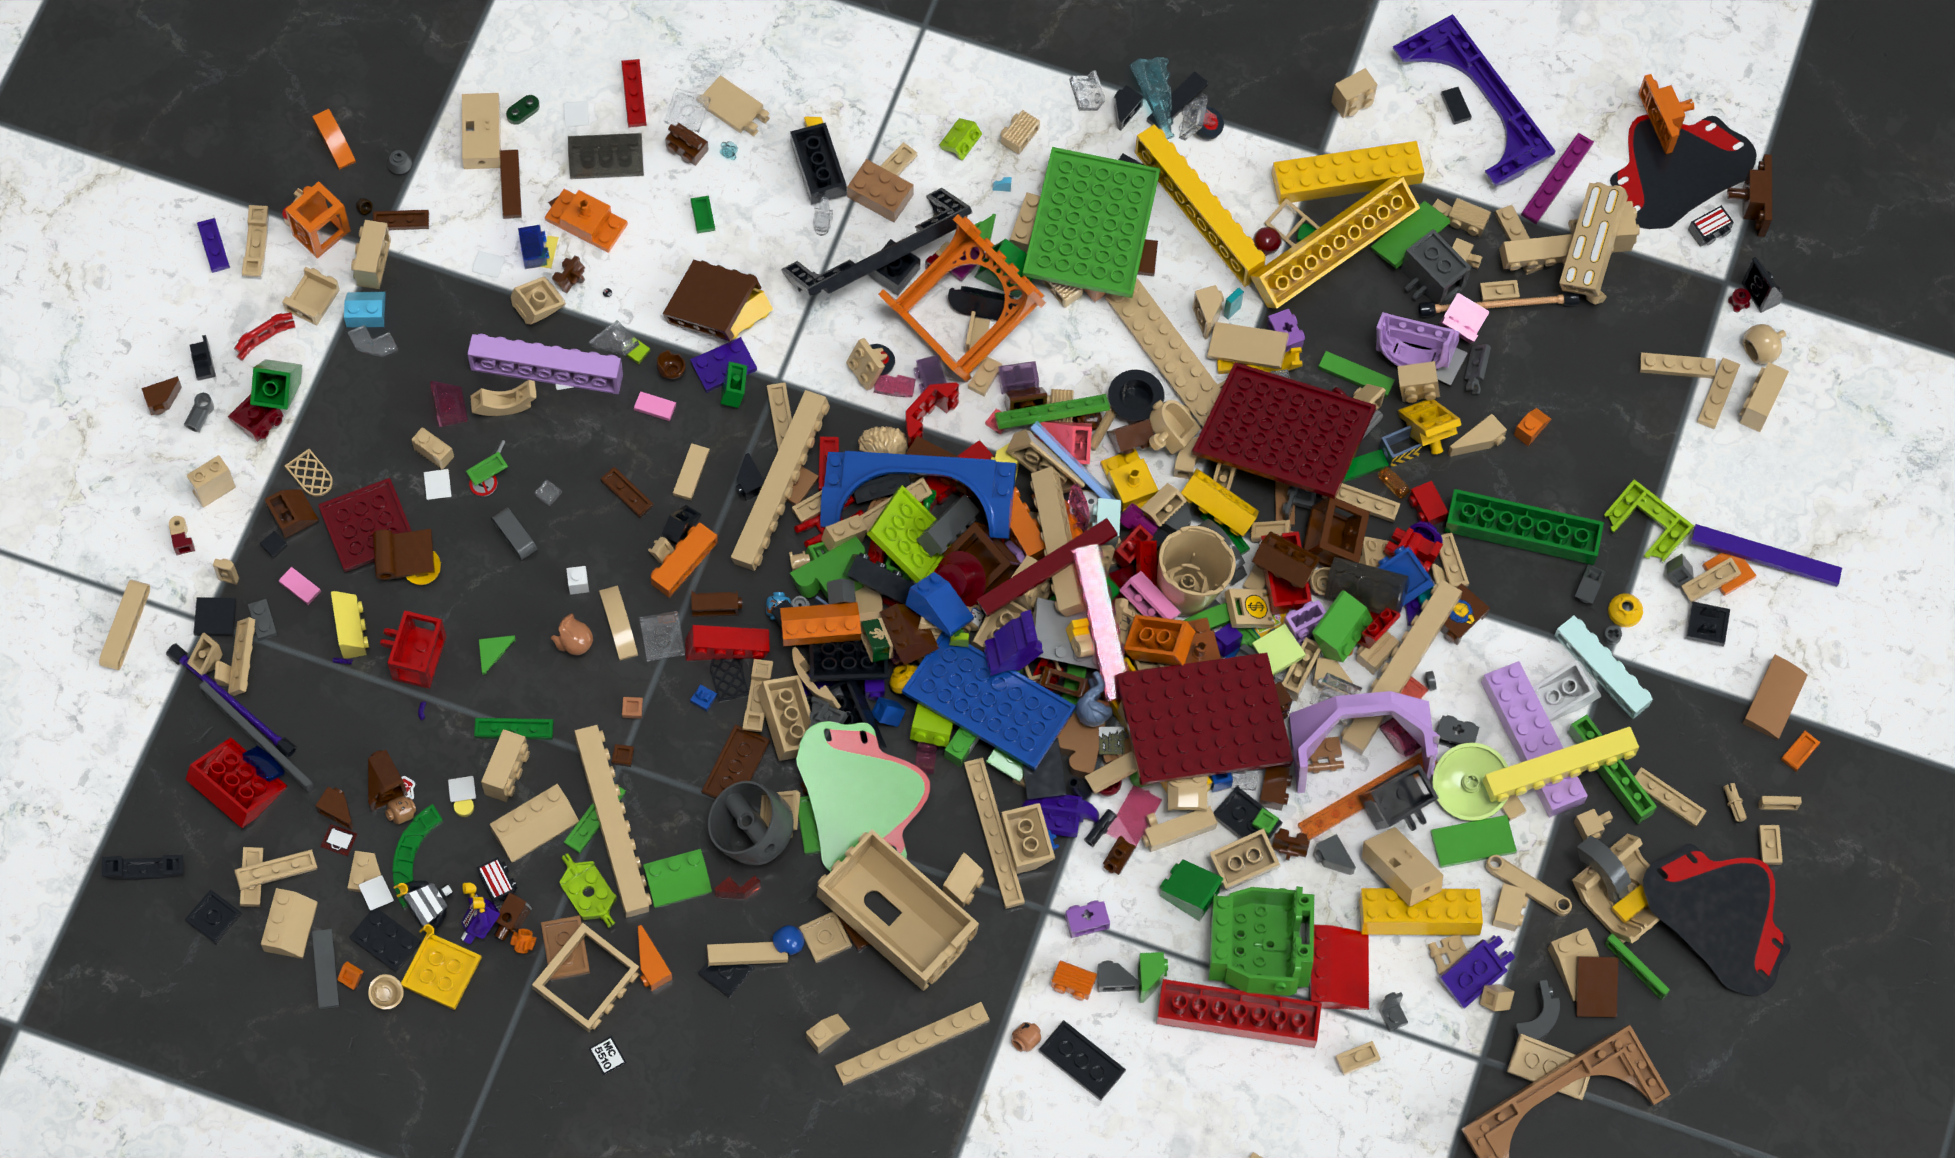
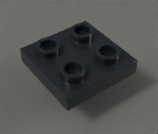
(1708, 623)

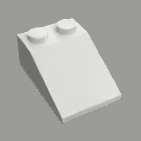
(1566, 691)

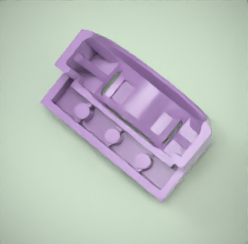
(1396, 329)

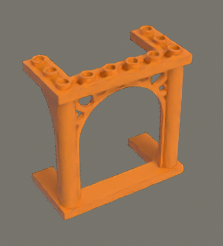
(965, 239)

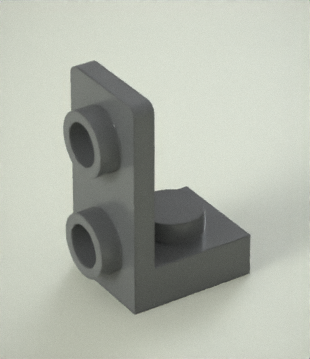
(1392, 1011)

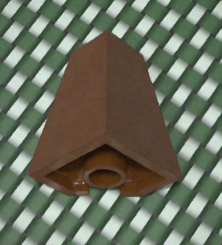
(383, 780)

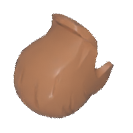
(574, 636)

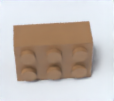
(880, 190)

